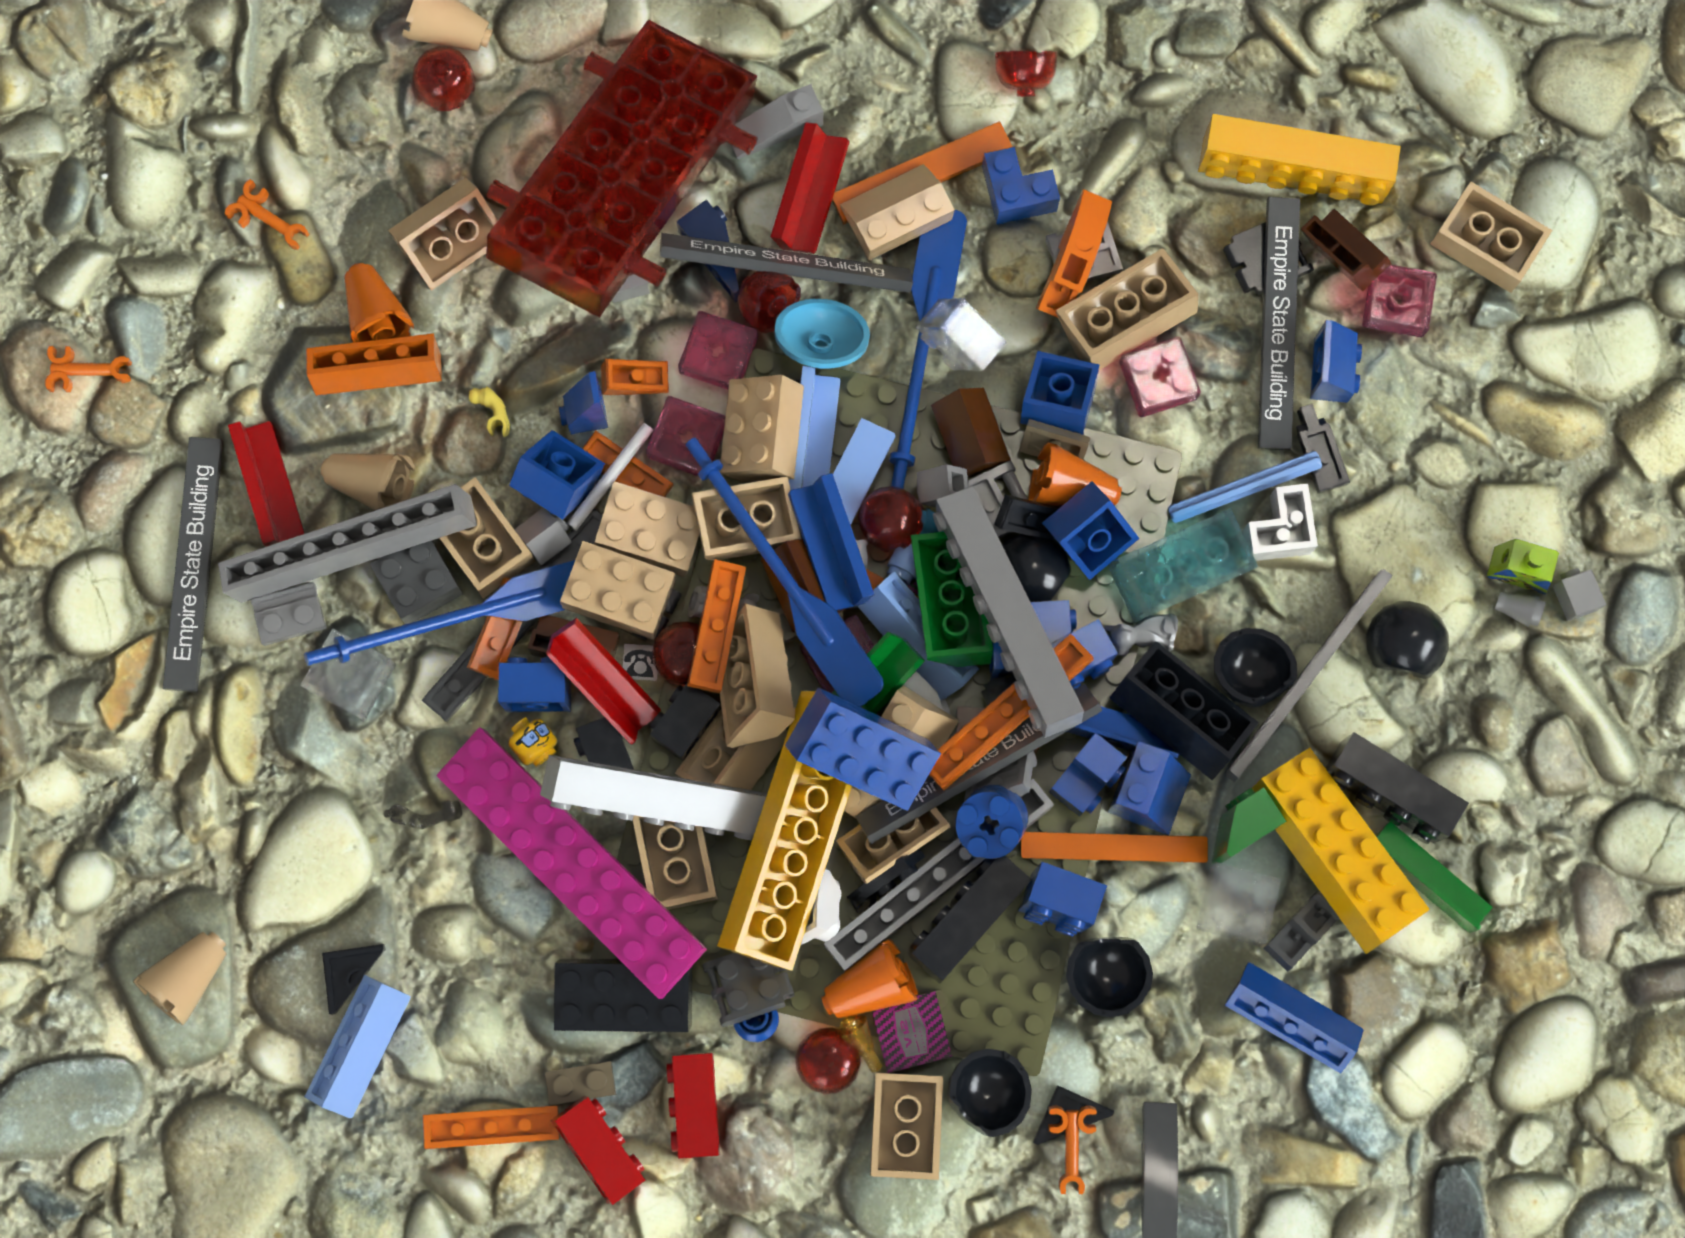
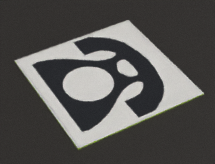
(639, 662)

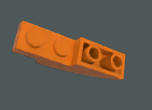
(1076, 252)

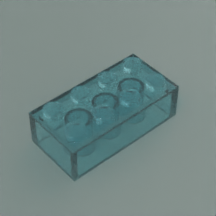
(1182, 565)

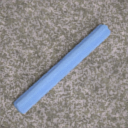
(1245, 486)

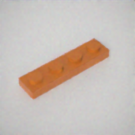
(716, 626)
(490, 1127)

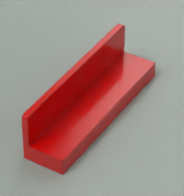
(809, 190)
(266, 482)
(601, 679)

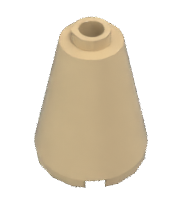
(447, 24)
(370, 478)
(183, 976)

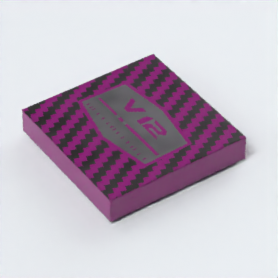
(912, 1033)

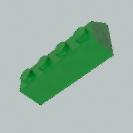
(950, 621)

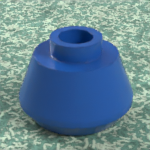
(758, 1027)

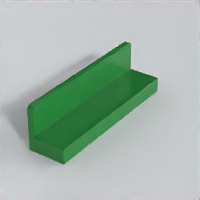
(896, 663)
(1434, 879)

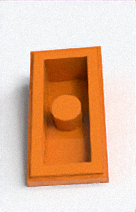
(634, 377)

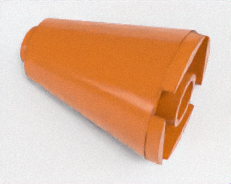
(373, 307)
(1064, 475)
(871, 984)

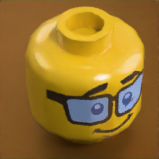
(532, 741)

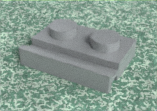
(288, 614)

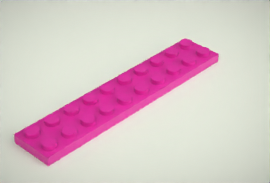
(572, 864)

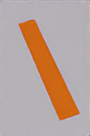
(1114, 847)

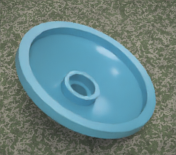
(821, 333)

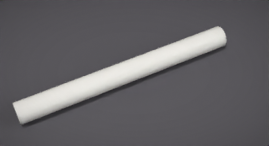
(609, 476)

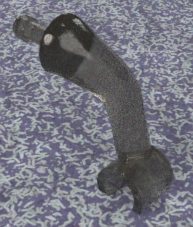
(401, 815)

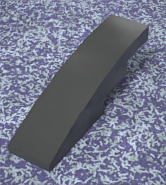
(1302, 931)
(1159, 1170)

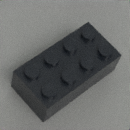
(1184, 710)
(1395, 789)
(970, 917)
(611, 998)

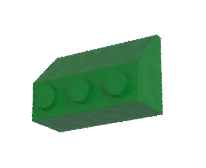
(1246, 821)

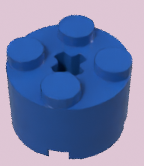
(982, 838)

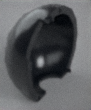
(1038, 564)
(1408, 639)
(1254, 667)
(1109, 975)
(990, 1091)

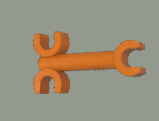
(249, 204)
(63, 367)
(1072, 1121)

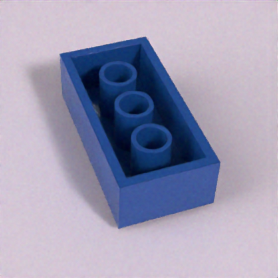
(862, 749)
(1062, 899)

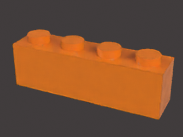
(374, 364)

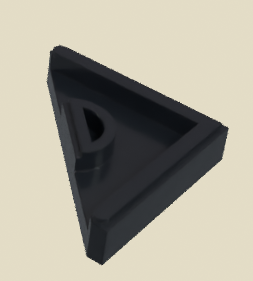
(345, 971)
(1068, 1101)

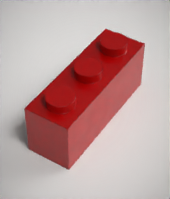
(693, 1105)
(599, 1149)

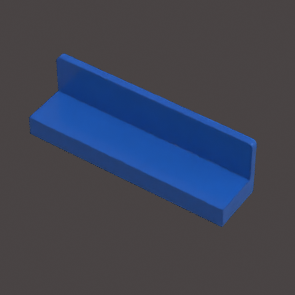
(831, 543)
(1120, 731)
(1295, 1018)

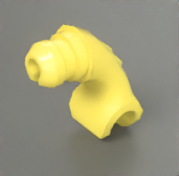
(491, 400)

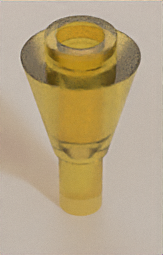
(857, 1033)

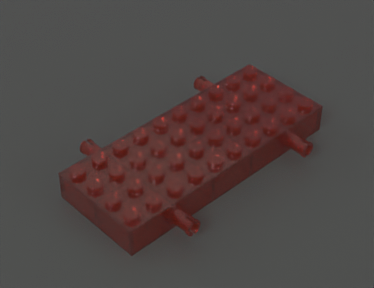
(621, 168)

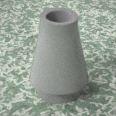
(1521, 608)

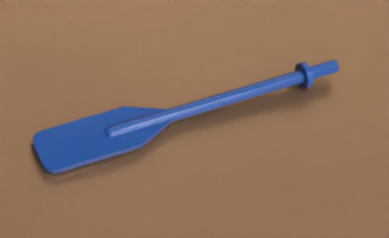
(933, 279)
(518, 599)
(815, 621)

